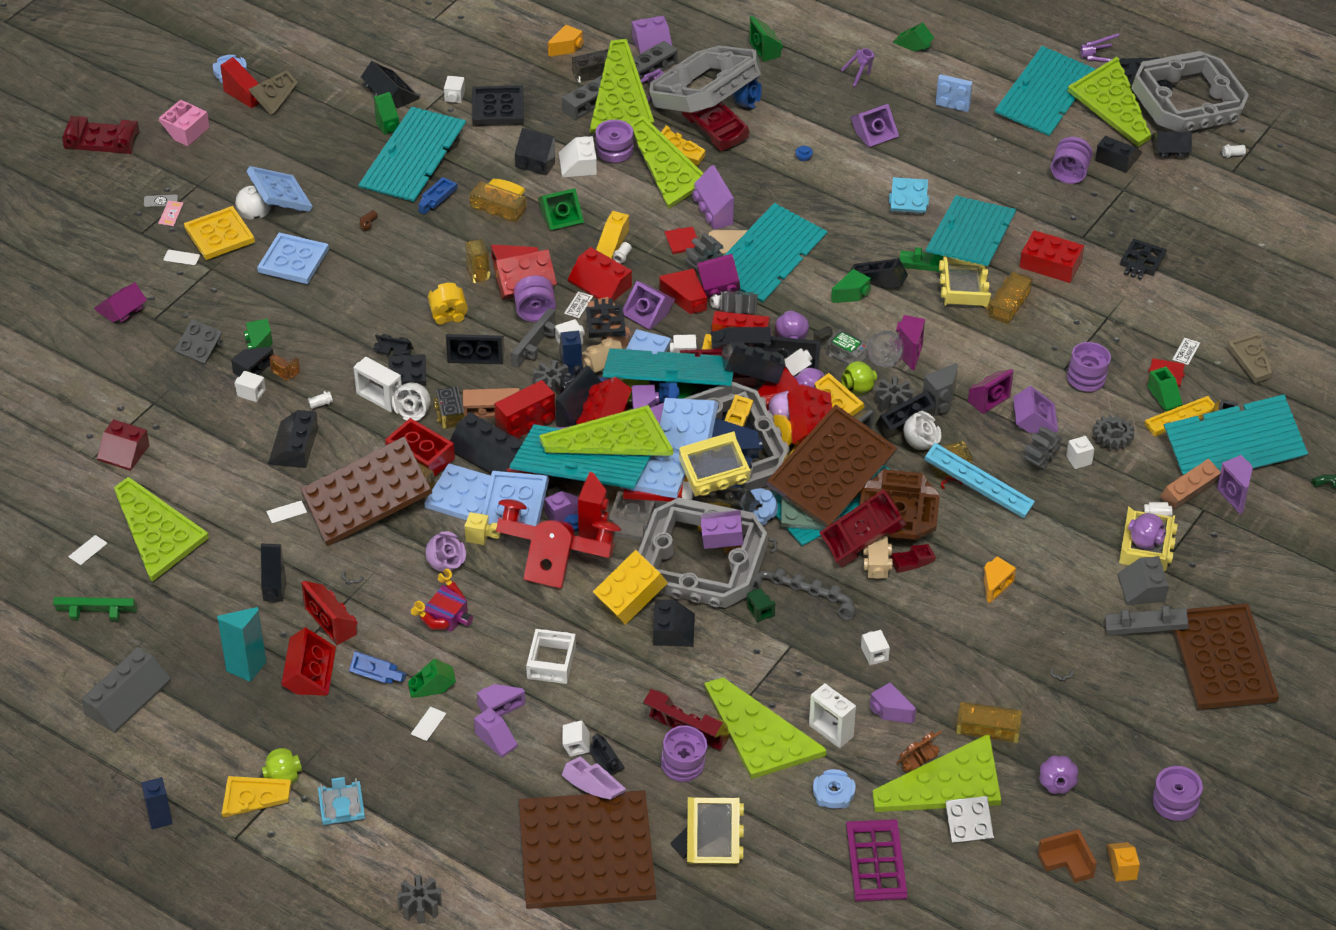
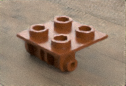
(919, 752)

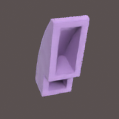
(592, 779)

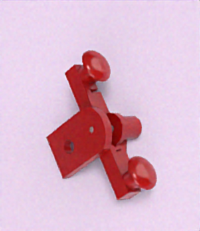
(553, 542)

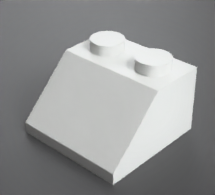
(578, 158)

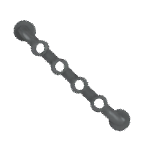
(816, 588)

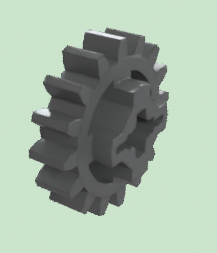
(1113, 431)

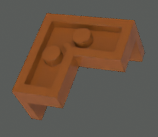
(1069, 851)

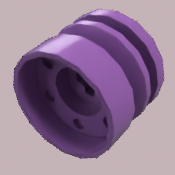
(1071, 160)
(1088, 366)
(683, 753)

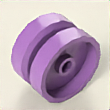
(614, 141)
(533, 297)
(1177, 793)

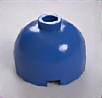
(748, 94)

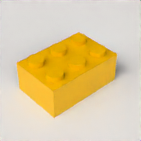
(630, 587)

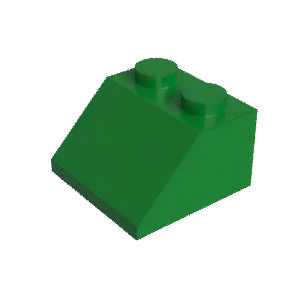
(764, 40)
(561, 209)

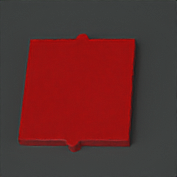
(680, 239)
(1174, 367)

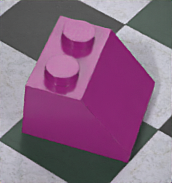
(718, 275)
(121, 303)
(912, 334)
(991, 391)

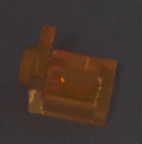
(283, 368)

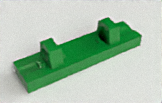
(920, 261)
(84, 604)

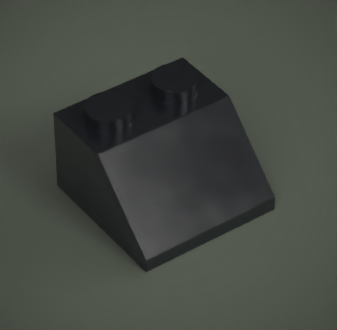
(1172, 143)
(535, 151)
(1116, 154)
(673, 624)

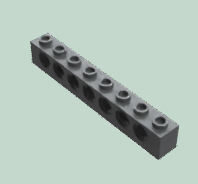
(584, 98)

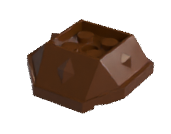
(913, 497)

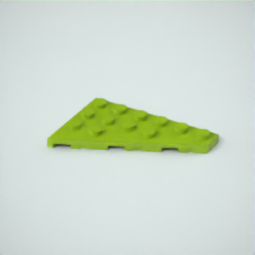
(620, 89)
(1110, 97)
(622, 433)
(157, 529)
(758, 734)
(957, 775)

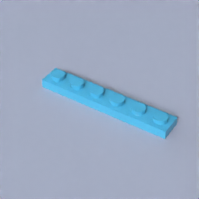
(979, 480)

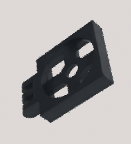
(1138, 267)
(604, 309)

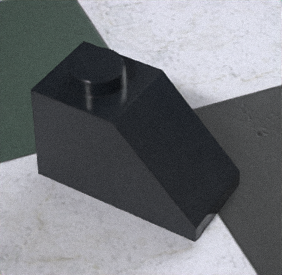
(252, 360)

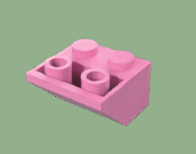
(185, 122)

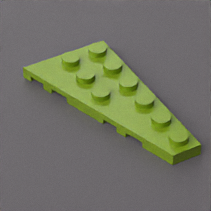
(667, 164)

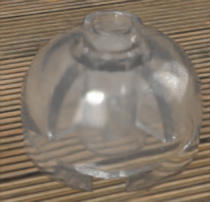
(885, 349)

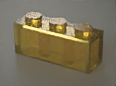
(498, 201)
(1009, 297)
(989, 720)

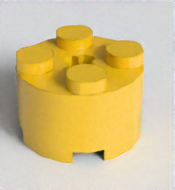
(447, 303)

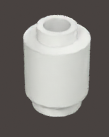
(1159, 508)

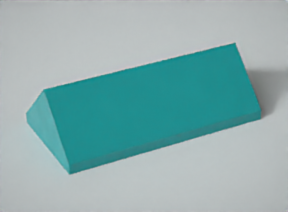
(242, 643)

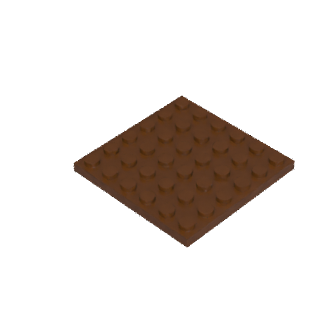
(586, 850)

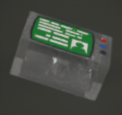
(846, 348)

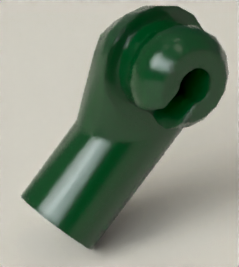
(1324, 479)

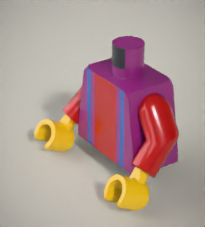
(445, 608)

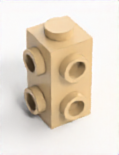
(596, 355)
(877, 558)

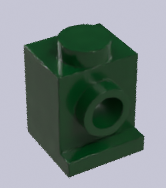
(760, 605)

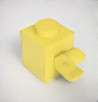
(478, 529)

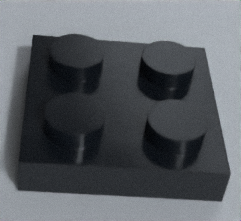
(410, 367)

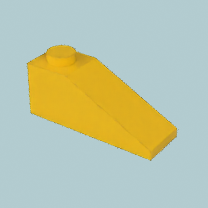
(613, 233)

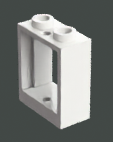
(390, 380)
(550, 671)
(834, 730)

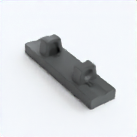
(527, 346)
(1146, 621)

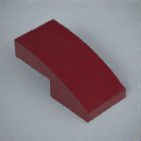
(914, 558)

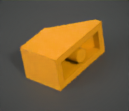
(566, 41)
(997, 577)
(1123, 861)

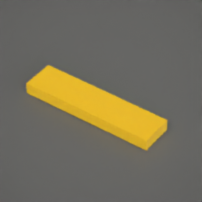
(1195, 408)

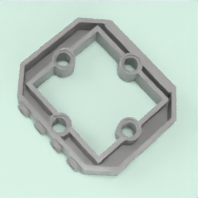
(737, 69)
(1157, 98)
(760, 418)
(704, 590)

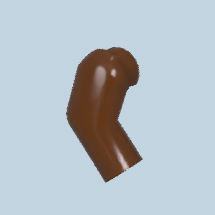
(365, 221)

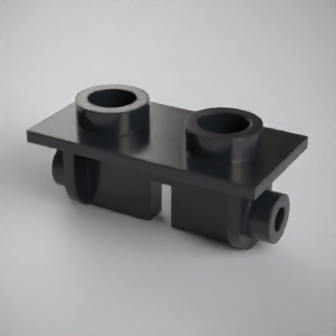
(385, 342)
(605, 755)

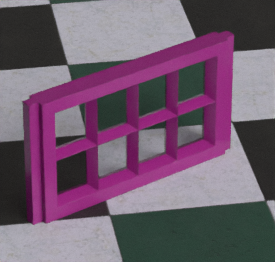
(881, 893)

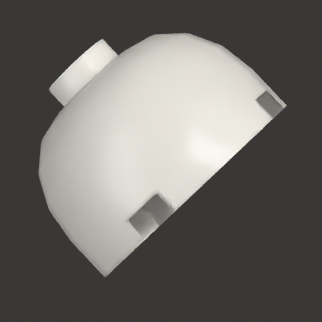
(251, 204)
(411, 401)
(921, 431)

